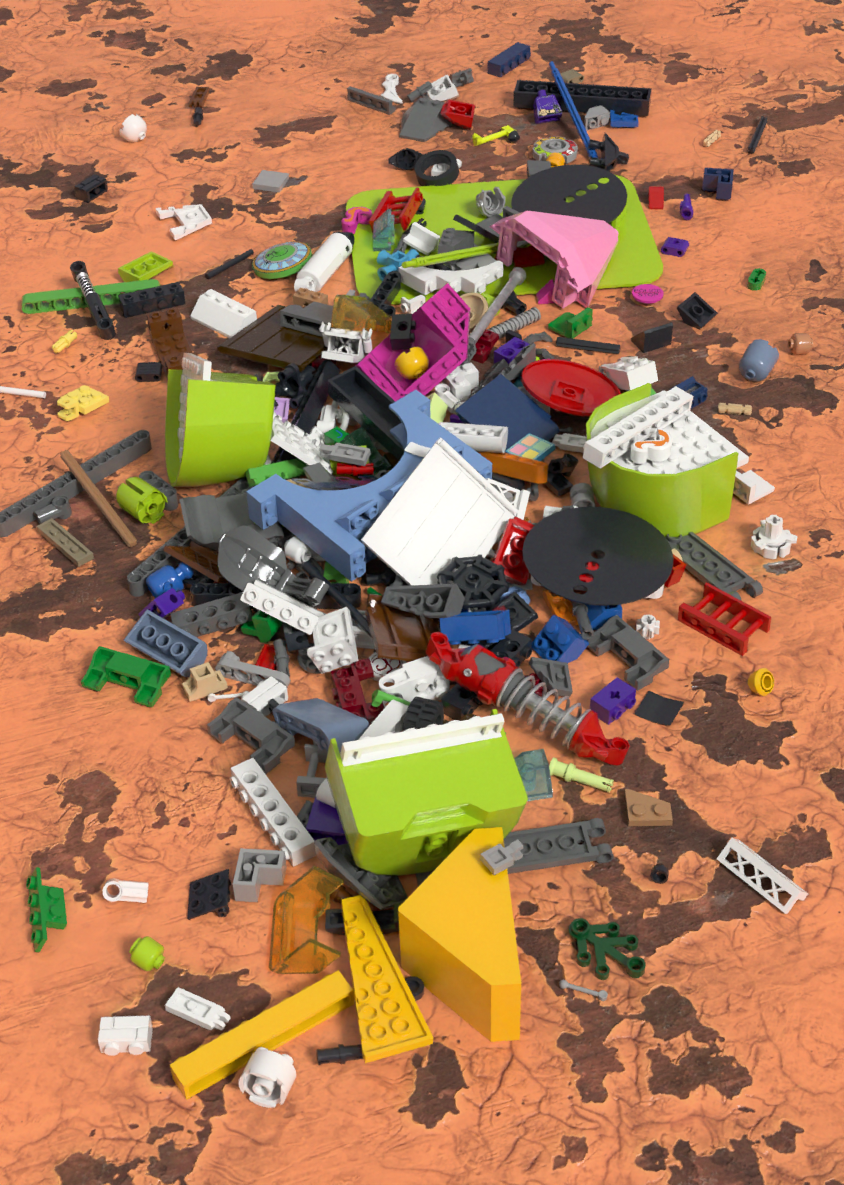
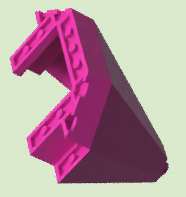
(442, 335)

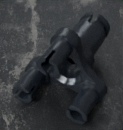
(294, 383)

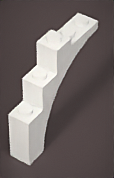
(470, 281)

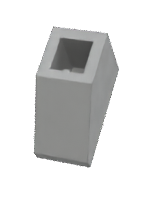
(596, 118)

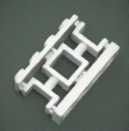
(281, 606)

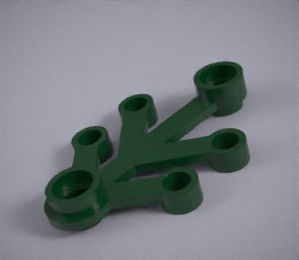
(605, 946)

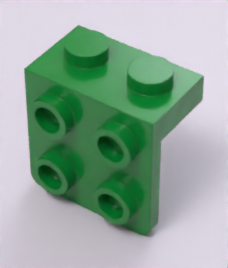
(572, 325)

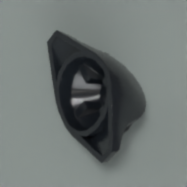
(405, 158)

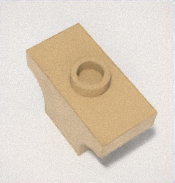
(203, 682)

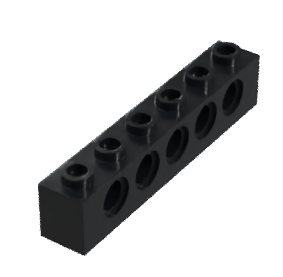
(463, 702)

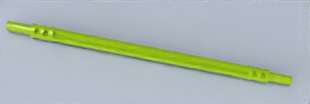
(450, 256)

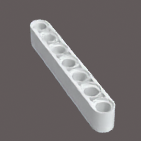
(389, 720)

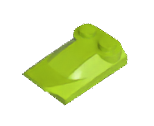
(144, 267)

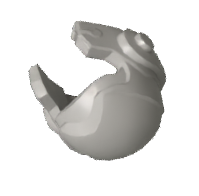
(490, 203)

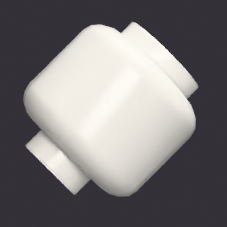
(297, 550)

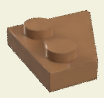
(646, 810)

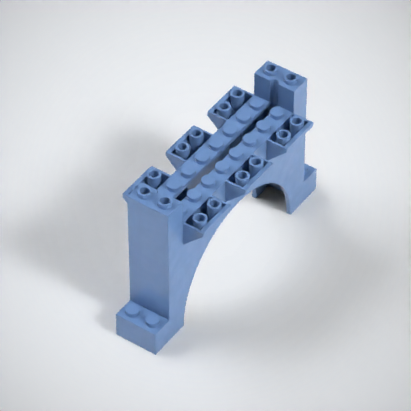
(338, 519)

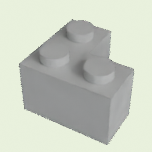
(257, 868)

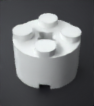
(268, 1077)

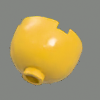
(412, 364)

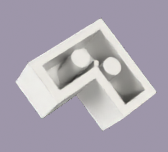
(462, 381)

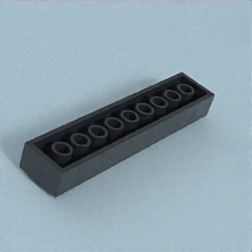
(586, 96)

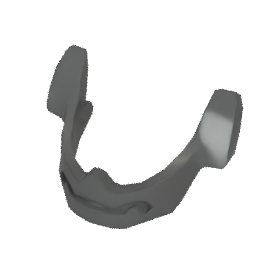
(537, 337)

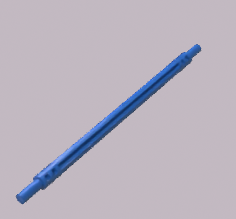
(572, 109)

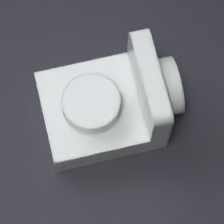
(410, 306)

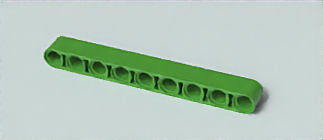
(67, 296)

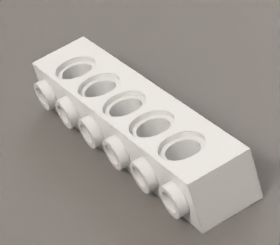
(272, 812)

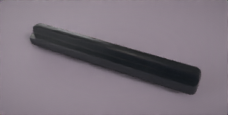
(588, 345)

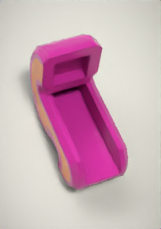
(354, 216)

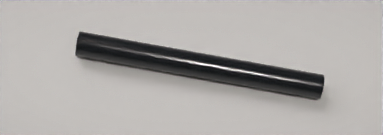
(229, 264)

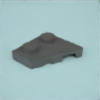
(554, 674)

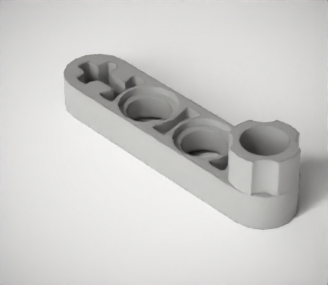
(230, 668)

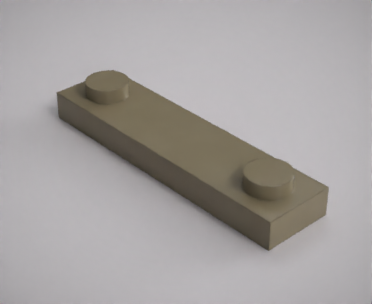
(65, 542)

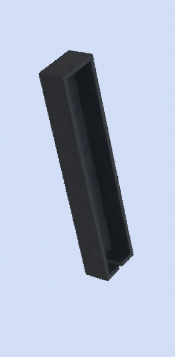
(367, 406)

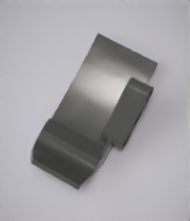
(211, 517)

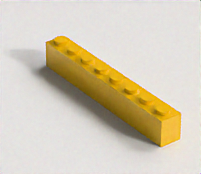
(268, 1030)

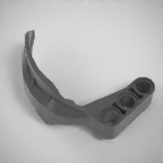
(251, 557)

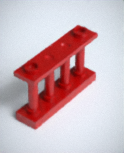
(405, 215)
(722, 632)

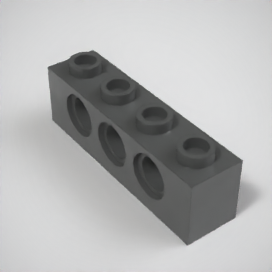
(213, 615)

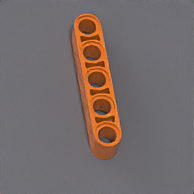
(518, 466)

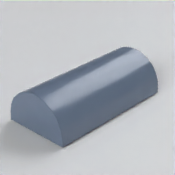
(167, 643)

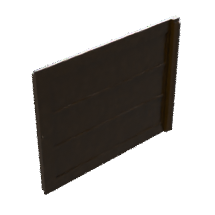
(274, 344)

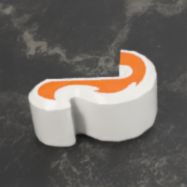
(652, 450)

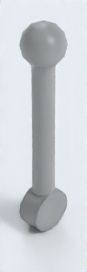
(602, 995)

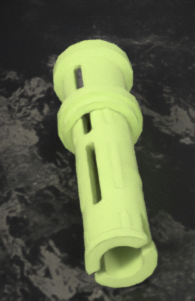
(570, 772)

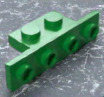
(46, 909)

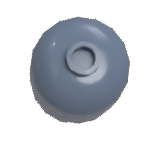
(758, 360)

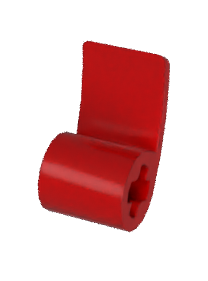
(656, 197)

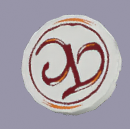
(384, 666)

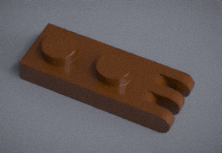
(199, 97)

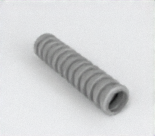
(517, 322)

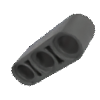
(164, 487)

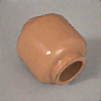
(800, 343)

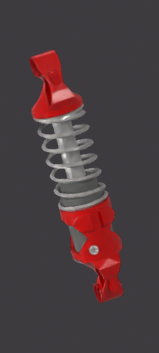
(504, 684)

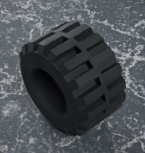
(423, 713)

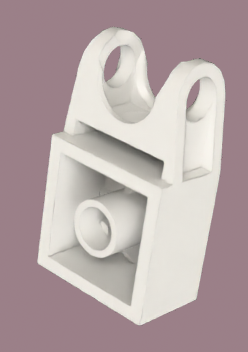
(630, 372)
(418, 679)

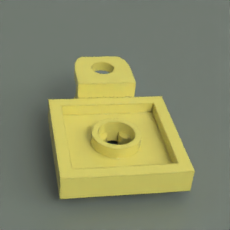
(80, 400)

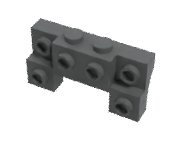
(632, 649)
(253, 729)

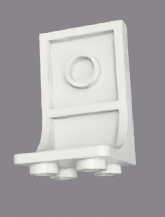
(333, 641)

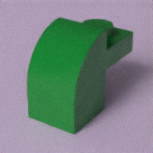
(263, 626)

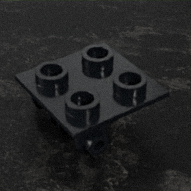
(209, 895)

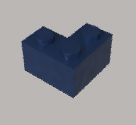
(718, 180)

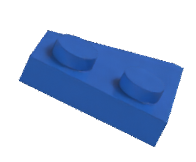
(623, 120)

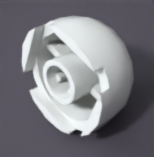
(133, 129)

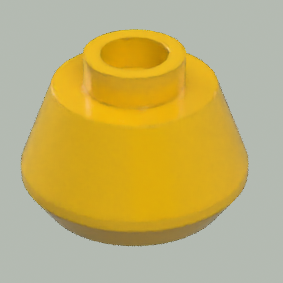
(761, 681)

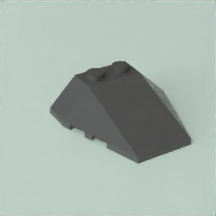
(423, 120)
(509, 371)

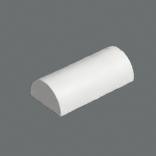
(480, 437)

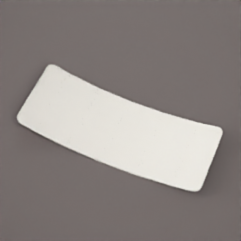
(417, 449)

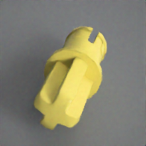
(64, 341)

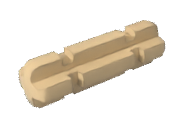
(711, 138)
(734, 408)

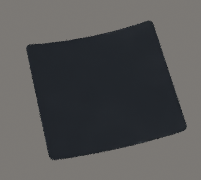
(658, 708)

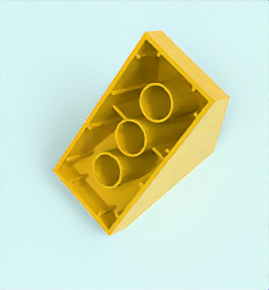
(463, 939)

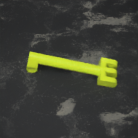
(477, 140)

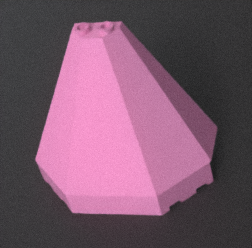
(574, 243)

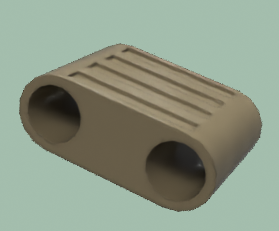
(572, 76)

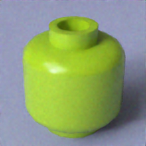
(147, 953)

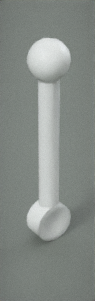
(212, 697)

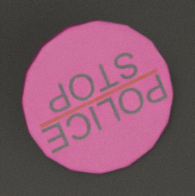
(647, 293)

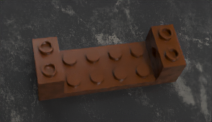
(168, 338)

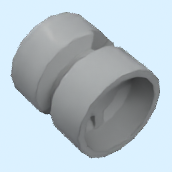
(582, 495)

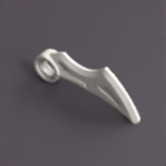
(390, 92)

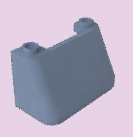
(320, 722)

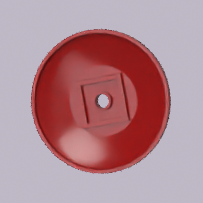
(568, 386)

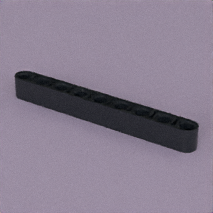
(208, 592)

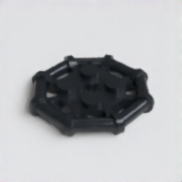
(482, 571)

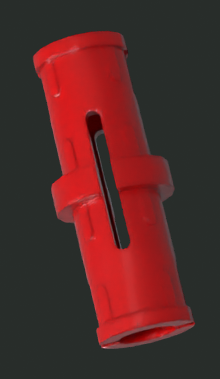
(347, 468)

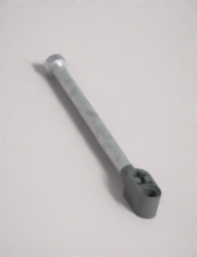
(516, 278)

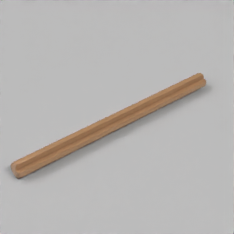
(98, 498)

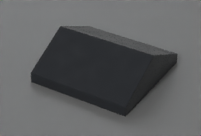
(696, 311)

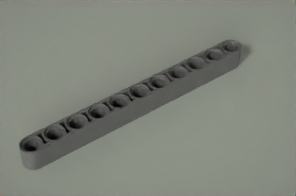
(96, 468)
(160, 558)

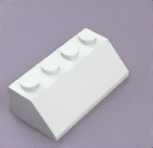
(222, 313)

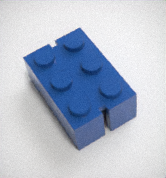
(476, 626)

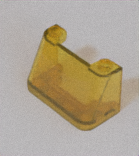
(359, 313)

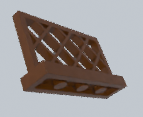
(199, 558)

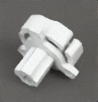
(771, 538)

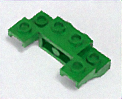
(128, 671)

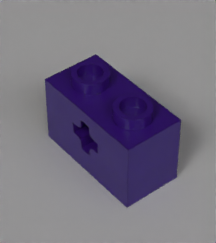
(613, 700)

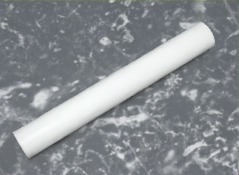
(23, 392)

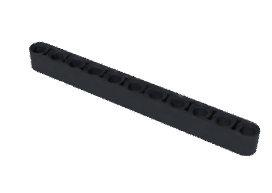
(311, 404)

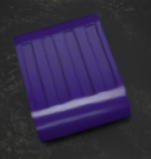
(674, 247)

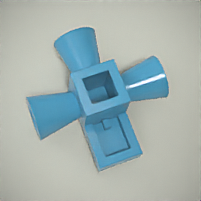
(393, 261)

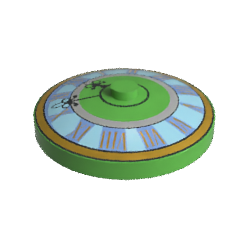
(281, 260)

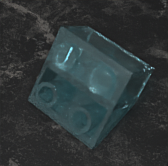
(384, 232)

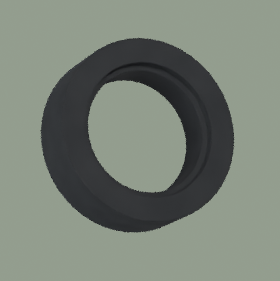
(432, 158)

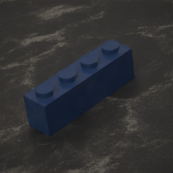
(508, 59)

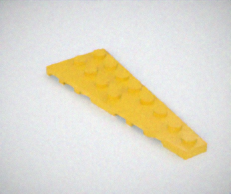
(383, 1002)

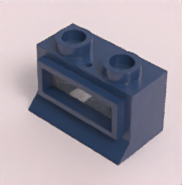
(694, 388)

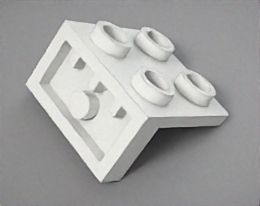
(751, 486)

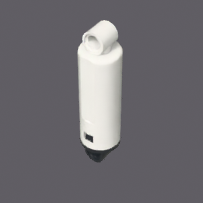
(325, 261)

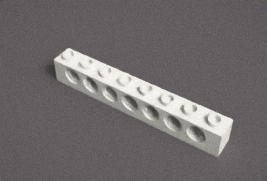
(637, 427)

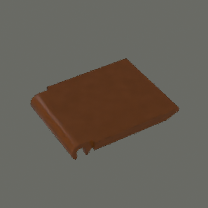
(398, 632)

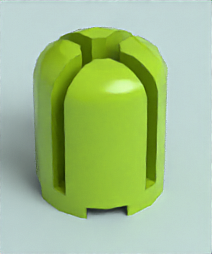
(141, 500)

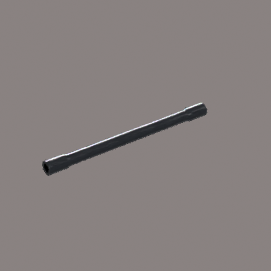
(313, 572)

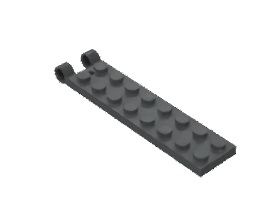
(712, 566)
(555, 847)

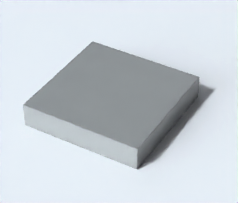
(270, 181)

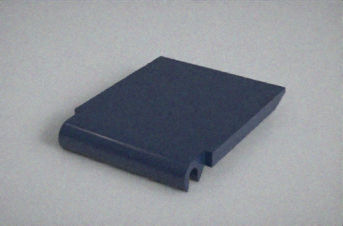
(507, 406)

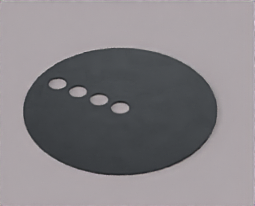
(549, 187)
(634, 560)

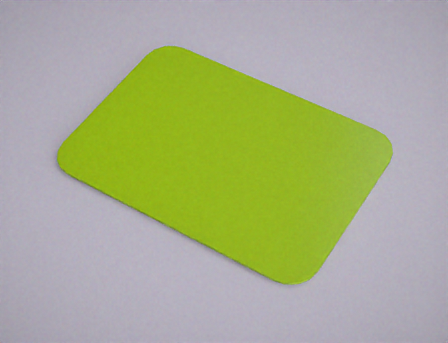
(631, 264)

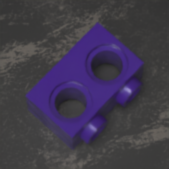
(509, 350)

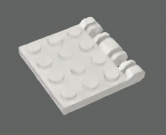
(297, 443)

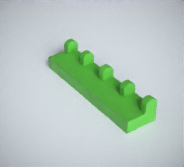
(285, 469)

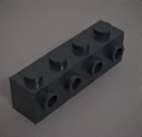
(151, 299)

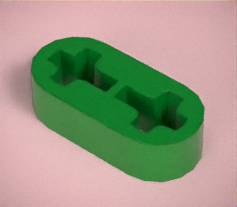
(756, 279)

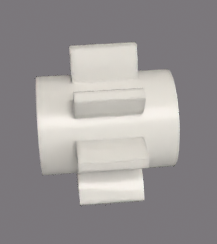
(648, 626)

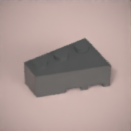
(455, 240)

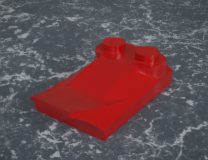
(510, 551)

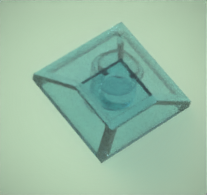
(535, 774)

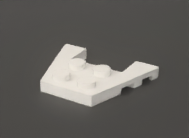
(190, 217)

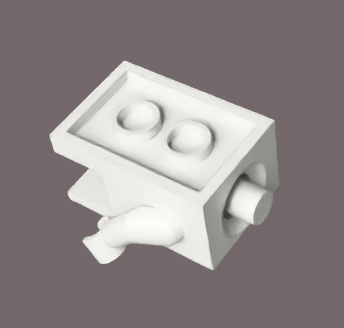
(345, 344)

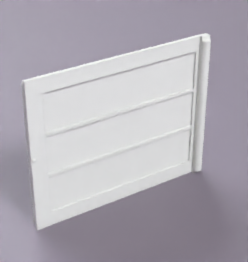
(438, 515)

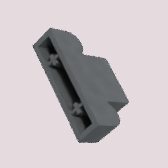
(307, 318)

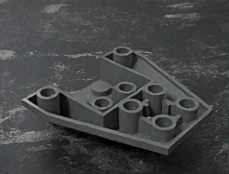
(378, 889)

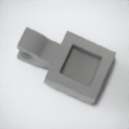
(501, 858)

